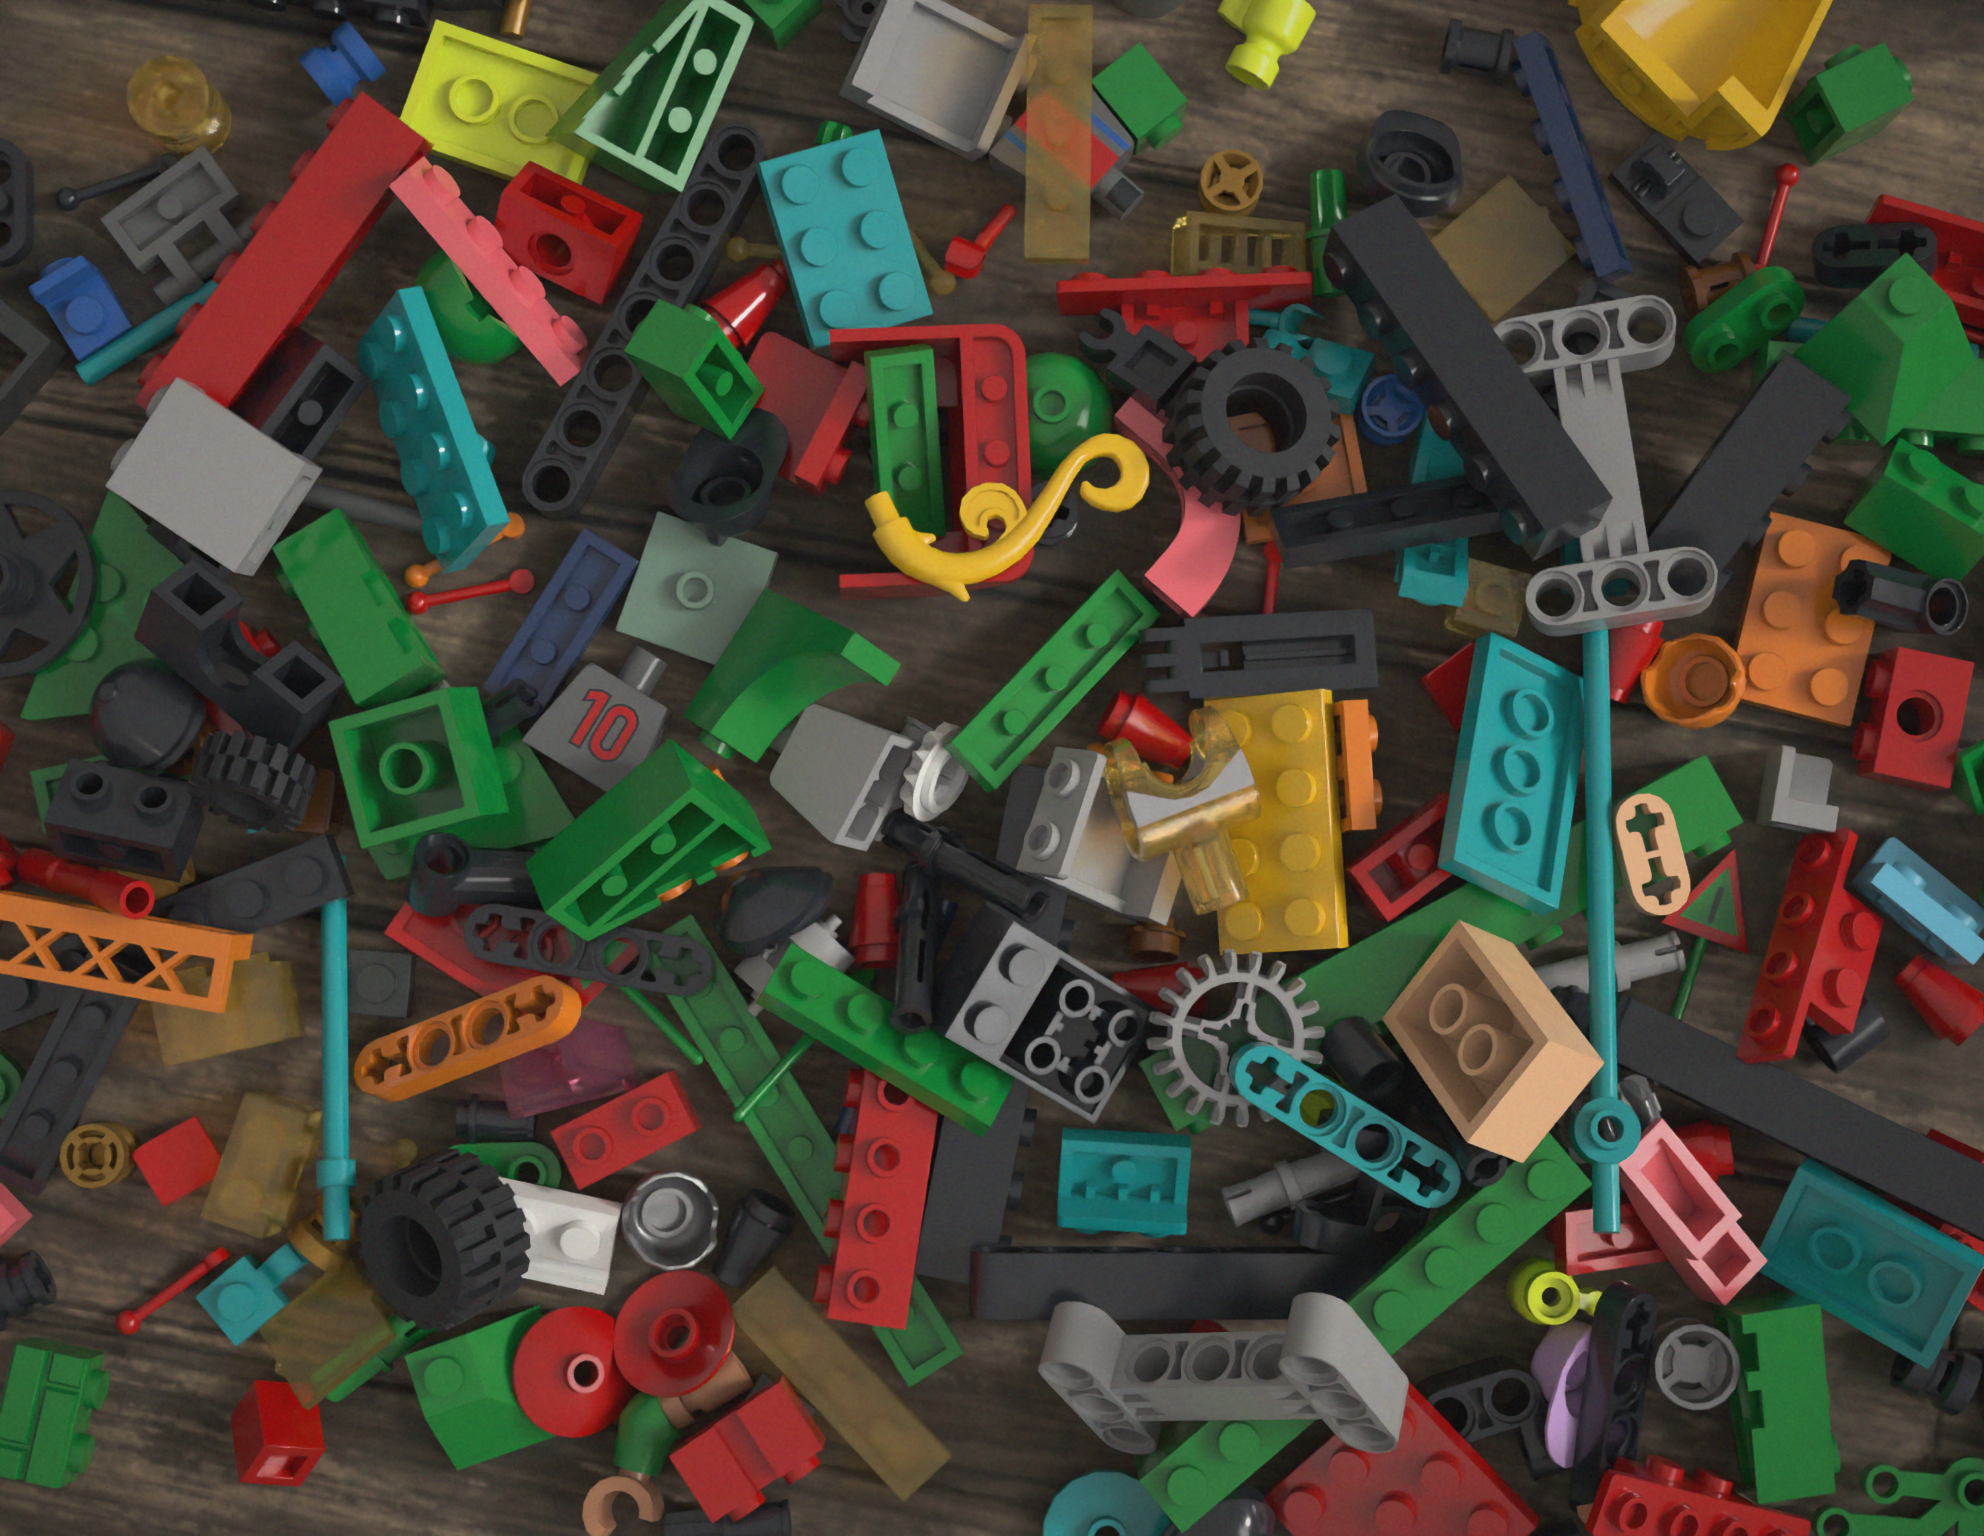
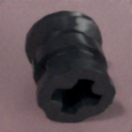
(24, 1287)

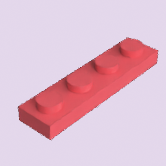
(478, 253)

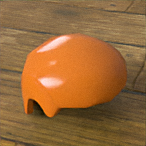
(1694, 681)

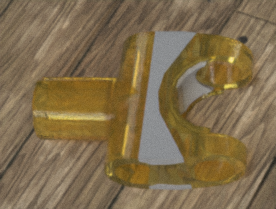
(1190, 814)

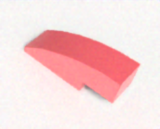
(1688, 1216)

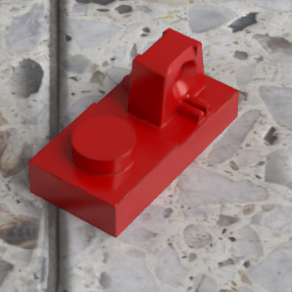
(1584, 1252)

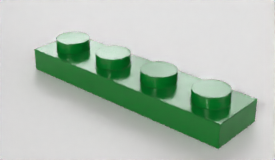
(1051, 681)
(859, 1027)

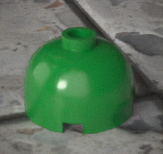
(464, 318)
(1064, 409)

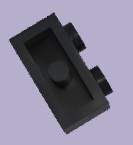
(123, 819)

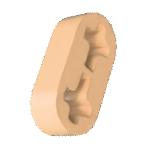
(1665, 851)

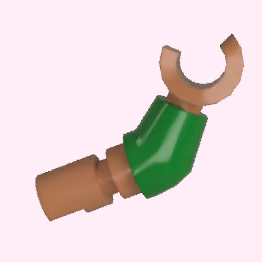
(644, 1441)

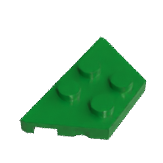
(128, 569)

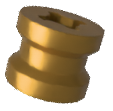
(1234, 174)

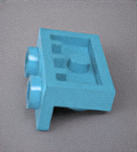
(1923, 902)

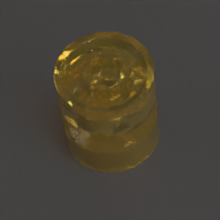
(178, 105)

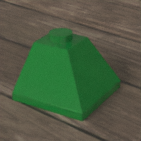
(1891, 349)
(470, 1393)

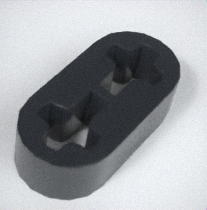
(1870, 251)

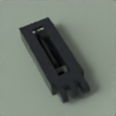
(1278, 654)

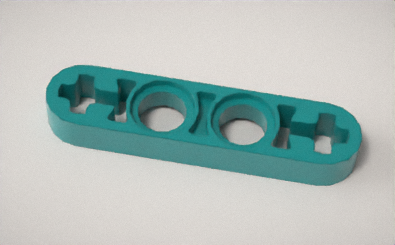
(1347, 1120)

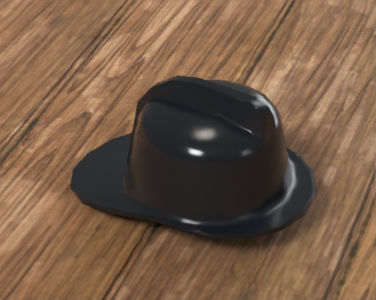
(726, 482)

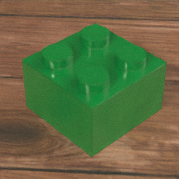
(418, 766)

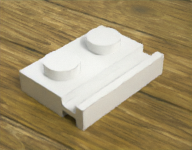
(569, 1235)

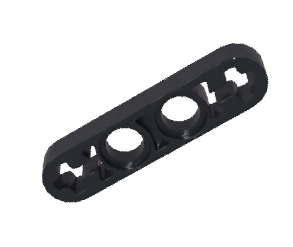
(588, 957)
(1612, 1387)

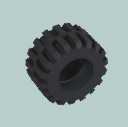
(1279, 391)
(443, 1239)

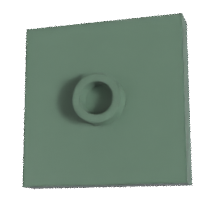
(693, 592)

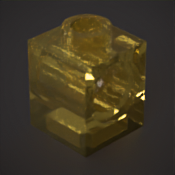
(1491, 601)

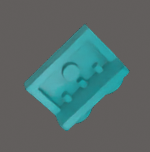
(1123, 1182)

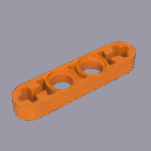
(465, 1032)

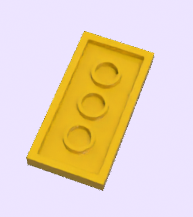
(1295, 846)

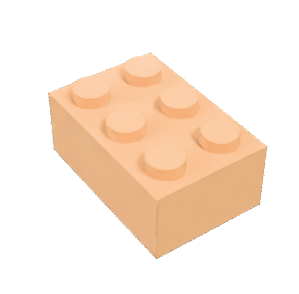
(1491, 1042)

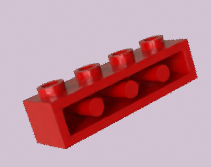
(878, 1205)

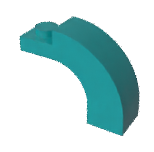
(1433, 571)

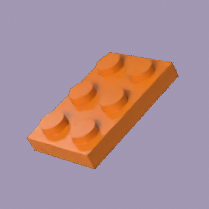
(1790, 629)

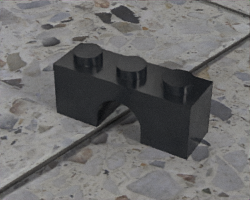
(197, 633)

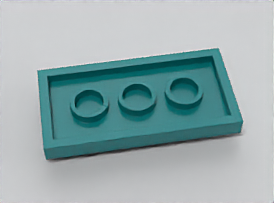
(431, 431)
(1515, 775)

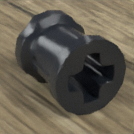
(1476, 51)
(1060, 529)

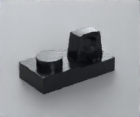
(1675, 199)

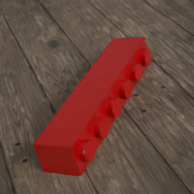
(293, 255)

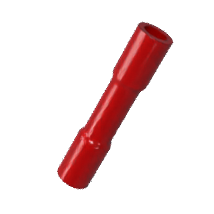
(104, 889)

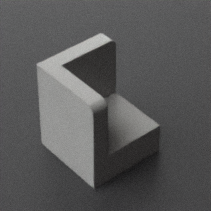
(1796, 792)

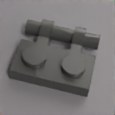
(174, 211)

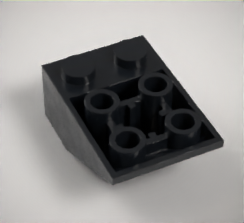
(1038, 1013)

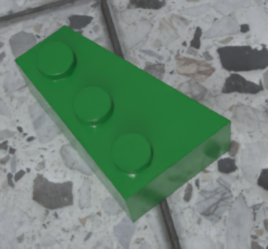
(659, 95)
(356, 612)
(641, 840)
(1780, 1396)

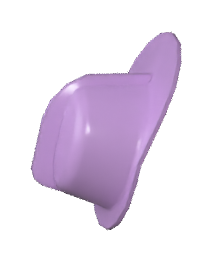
(1560, 1375)

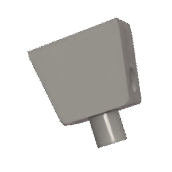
(840, 772)

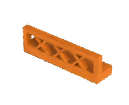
(149, 932)

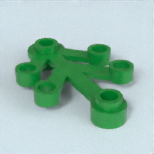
(1943, 1487)

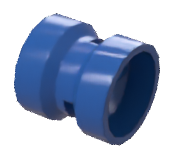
(342, 64)
(1393, 404)

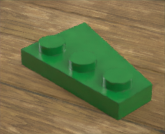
(534, 813)

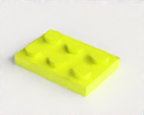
(493, 104)

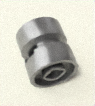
(1692, 1362)

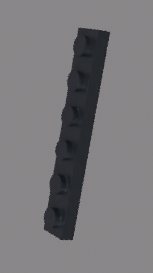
(237, 901)

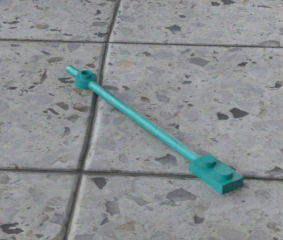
(1604, 1101)

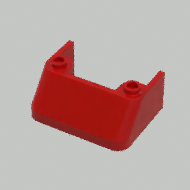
(986, 401)

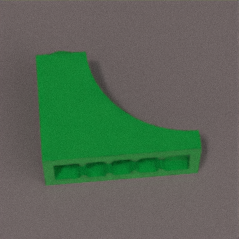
(775, 670)

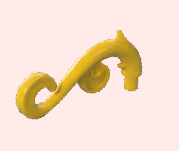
(1024, 528)

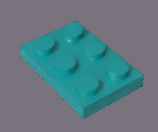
(844, 237)
(1869, 1262)

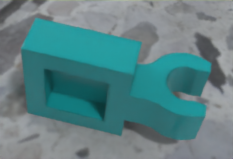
(1344, 366)
(251, 1292)

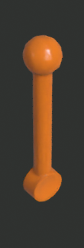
(418, 575)

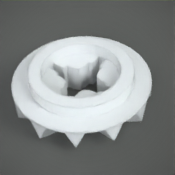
(933, 776)

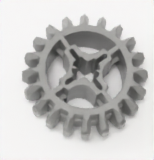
(1180, 1024)

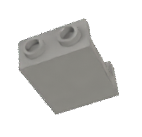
(939, 74)
(211, 477)
(1081, 848)

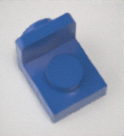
(81, 305)

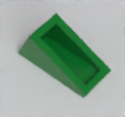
(1969, 777)

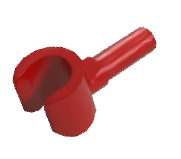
(967, 257)

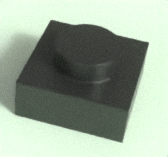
(380, 983)

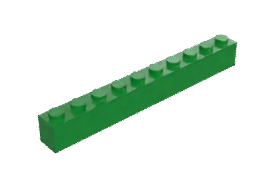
(1382, 964)

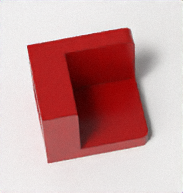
(275, 1436)

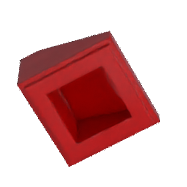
(1449, 685)
(178, 1161)

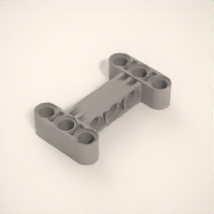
(1597, 421)
(1315, 1369)

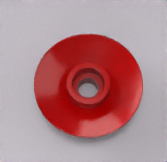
(654, 1321)
(545, 1373)

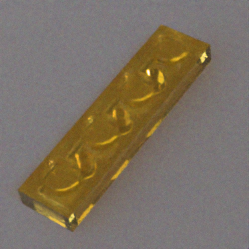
(1058, 134)
(839, 1383)

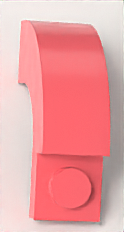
(1207, 538)

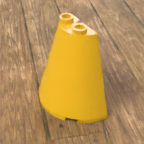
(1700, 63)

